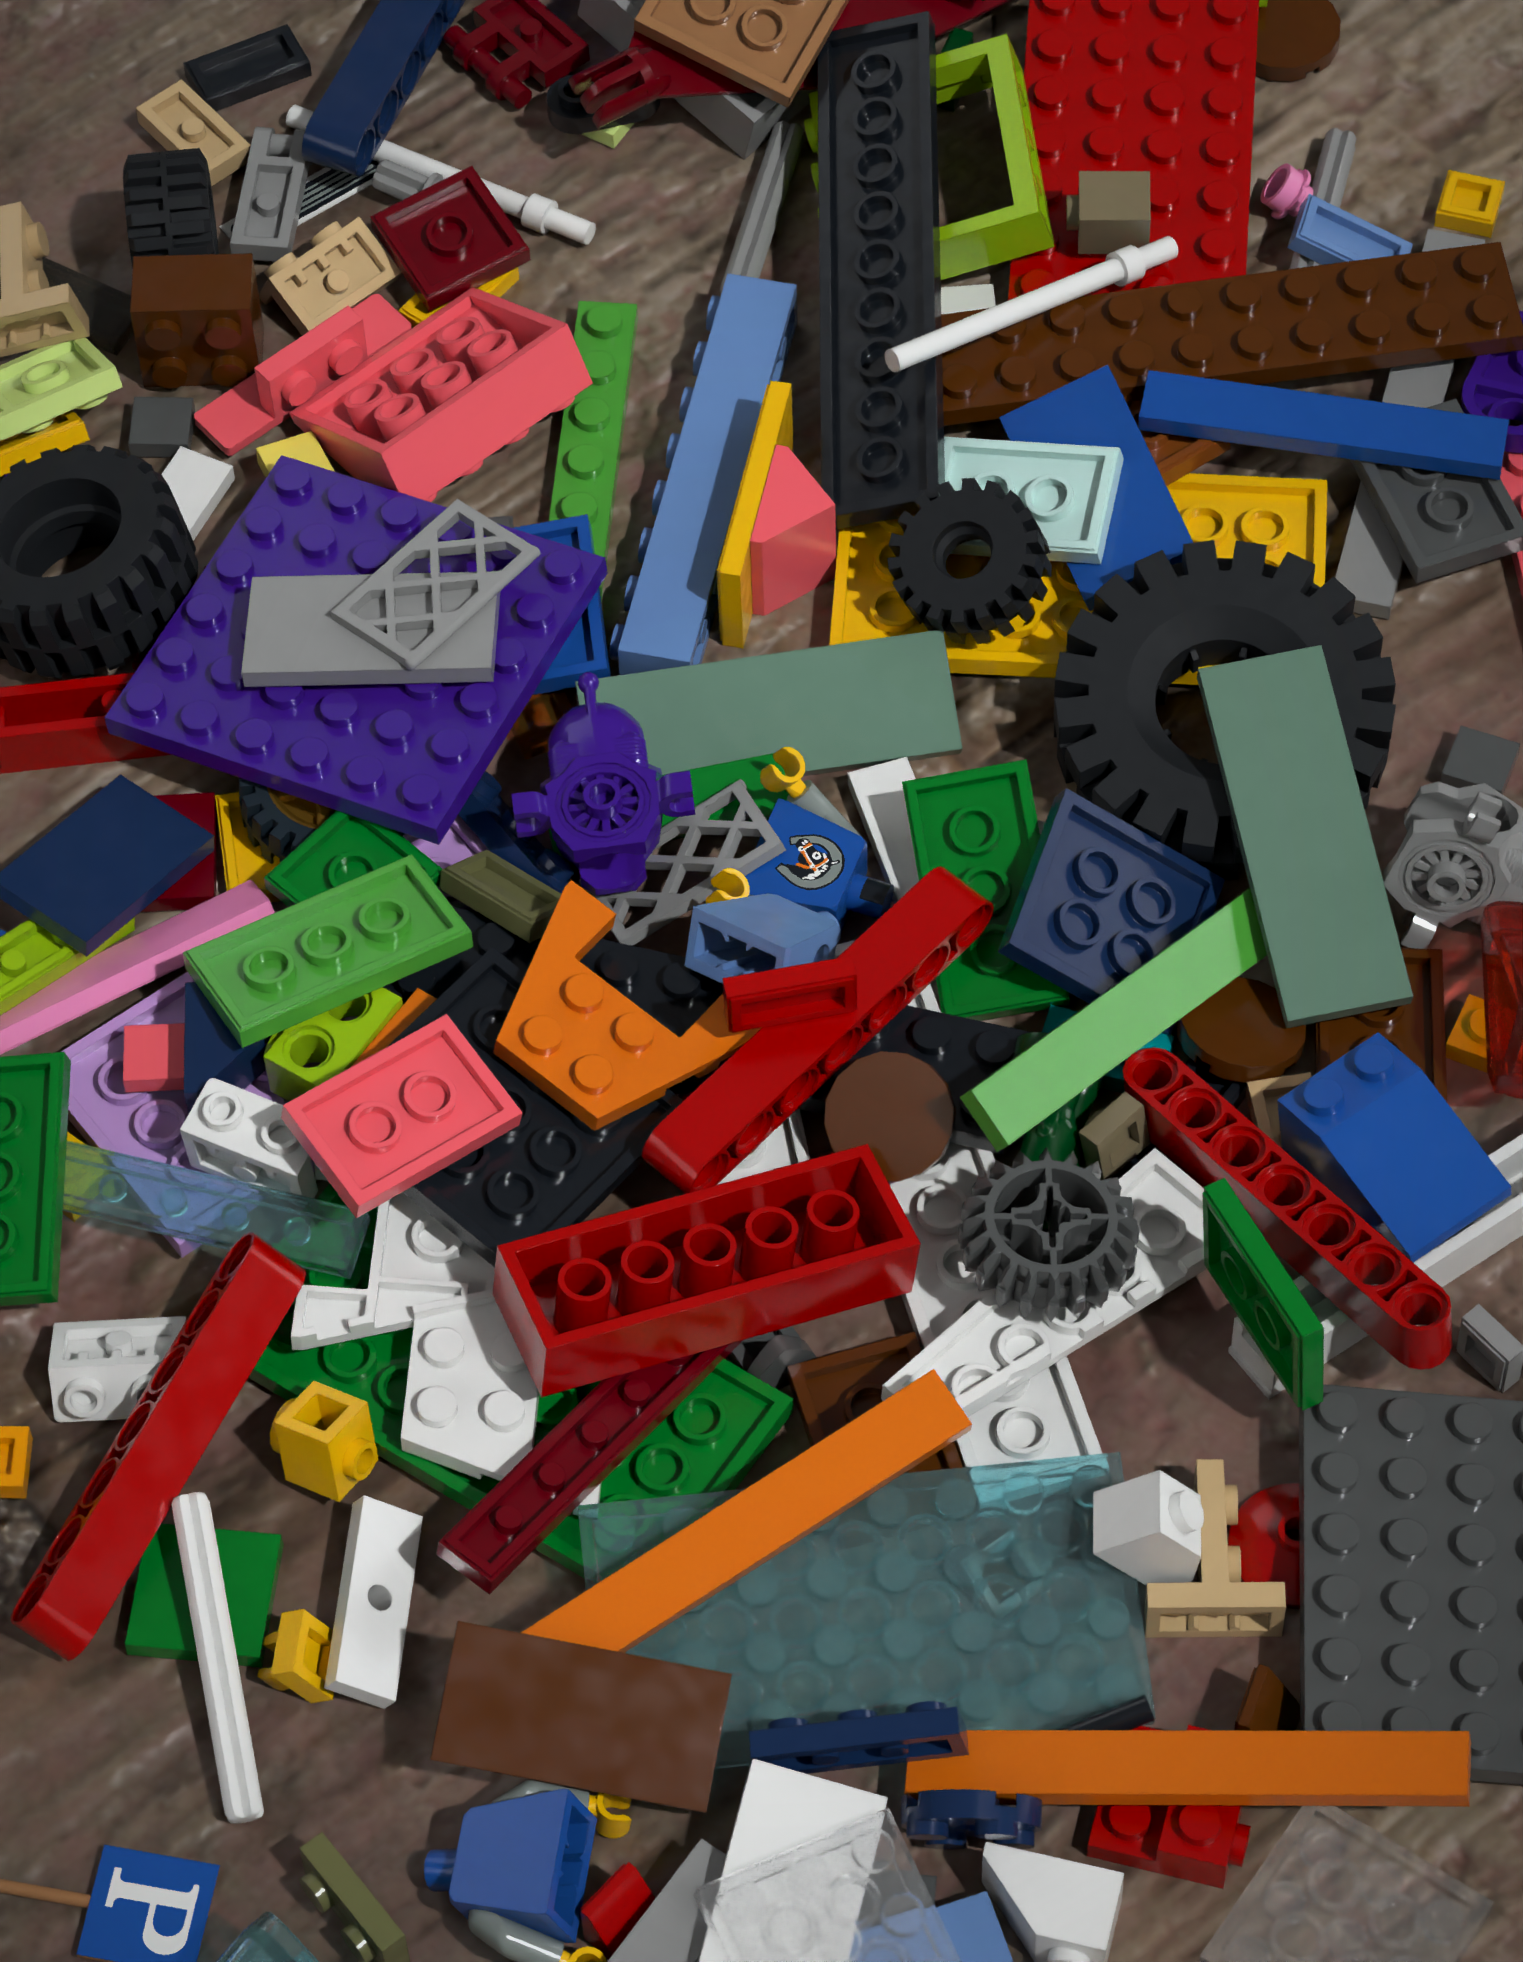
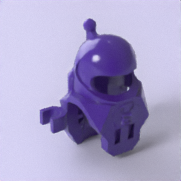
(622, 800)

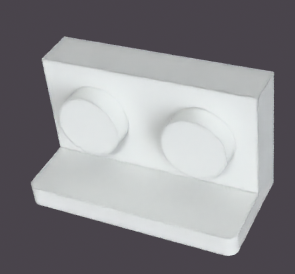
(245, 1140)
(106, 1365)

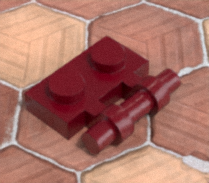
(531, 36)

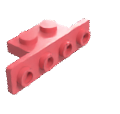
(299, 373)

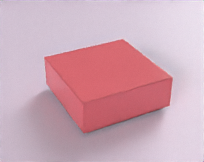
(153, 1057)

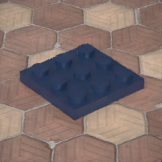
(1102, 900)

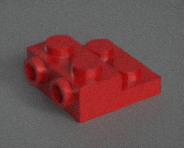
(1171, 1839)

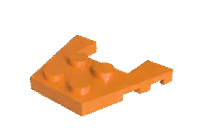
(591, 1041)

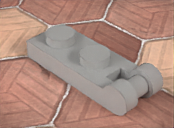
(270, 195)

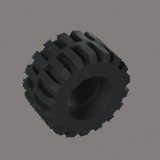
(169, 204)

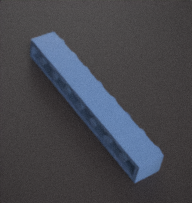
(677, 586)

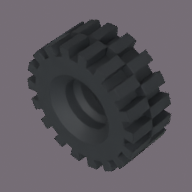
(995, 592)

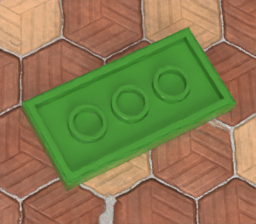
(327, 950)

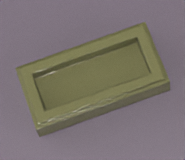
(502, 893)

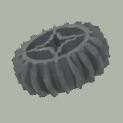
(1012, 1253)

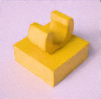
(300, 1656)

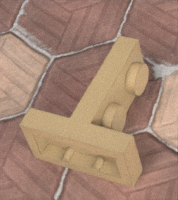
(30, 309)
(1218, 1600)

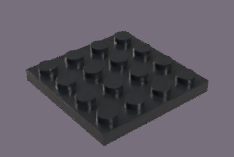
(546, 1168)

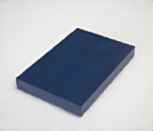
(103, 865)

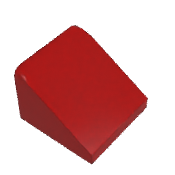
(615, 1909)

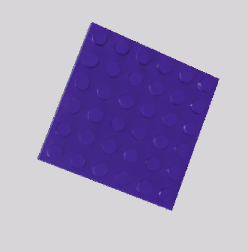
(366, 749)

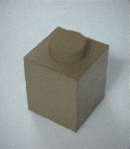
(1110, 210)

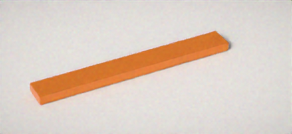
(761, 1520)
(1208, 1767)

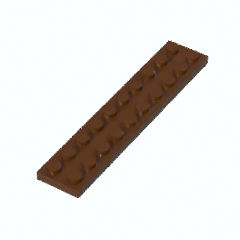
(1246, 329)

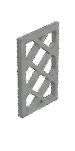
(427, 545)
(670, 904)

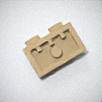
(334, 274)

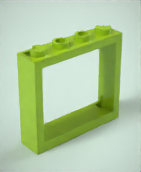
(1009, 230)

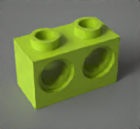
(326, 1041)

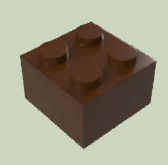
(196, 319)

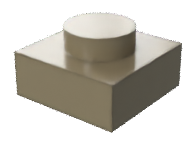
(1115, 1135)

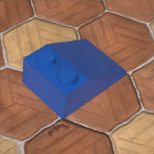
(1390, 1147)

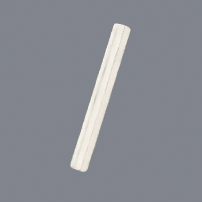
(217, 1658)

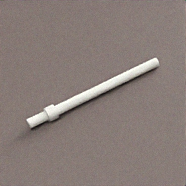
(534, 211)
(1119, 267)

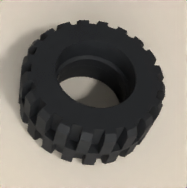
(118, 598)

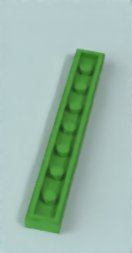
(1117, 1023)

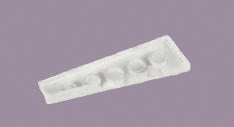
(998, 1350)

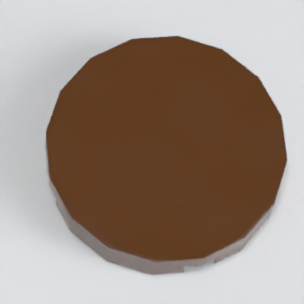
(1296, 38)
(1241, 1033)
(896, 1109)

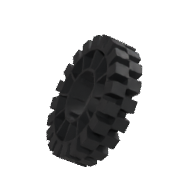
(1190, 619)

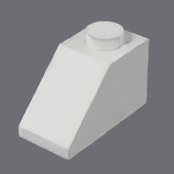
(1149, 1528)
(1053, 1903)

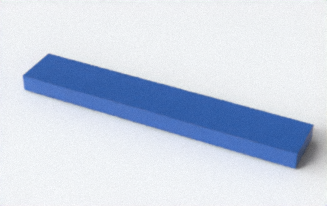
(1323, 424)

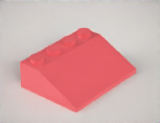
(446, 394)

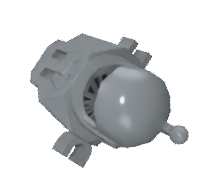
(1471, 858)

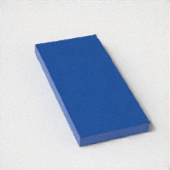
(1143, 514)

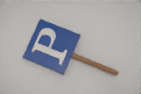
(139, 1906)

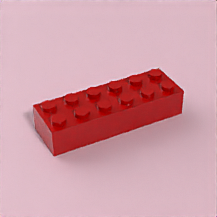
(704, 1269)

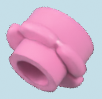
(1286, 191)

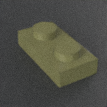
(334, 1885)

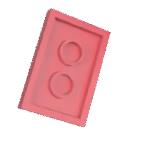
(401, 1115)

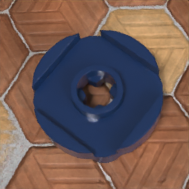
(952, 1815)

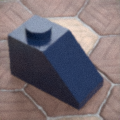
(213, 1050)

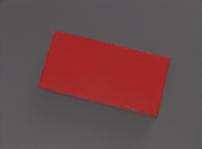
(790, 994)

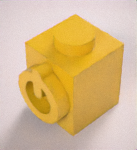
(325, 1440)

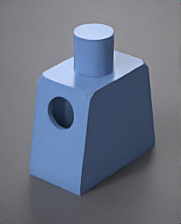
(757, 936)

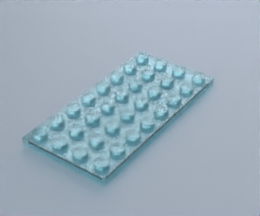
(925, 1591)

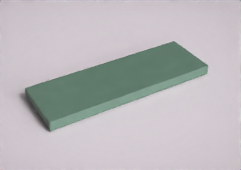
(830, 703)
(1304, 837)

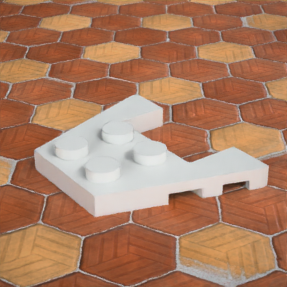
(413, 1275)
(470, 1395)

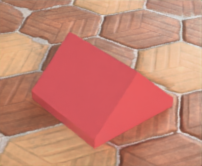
(791, 535)

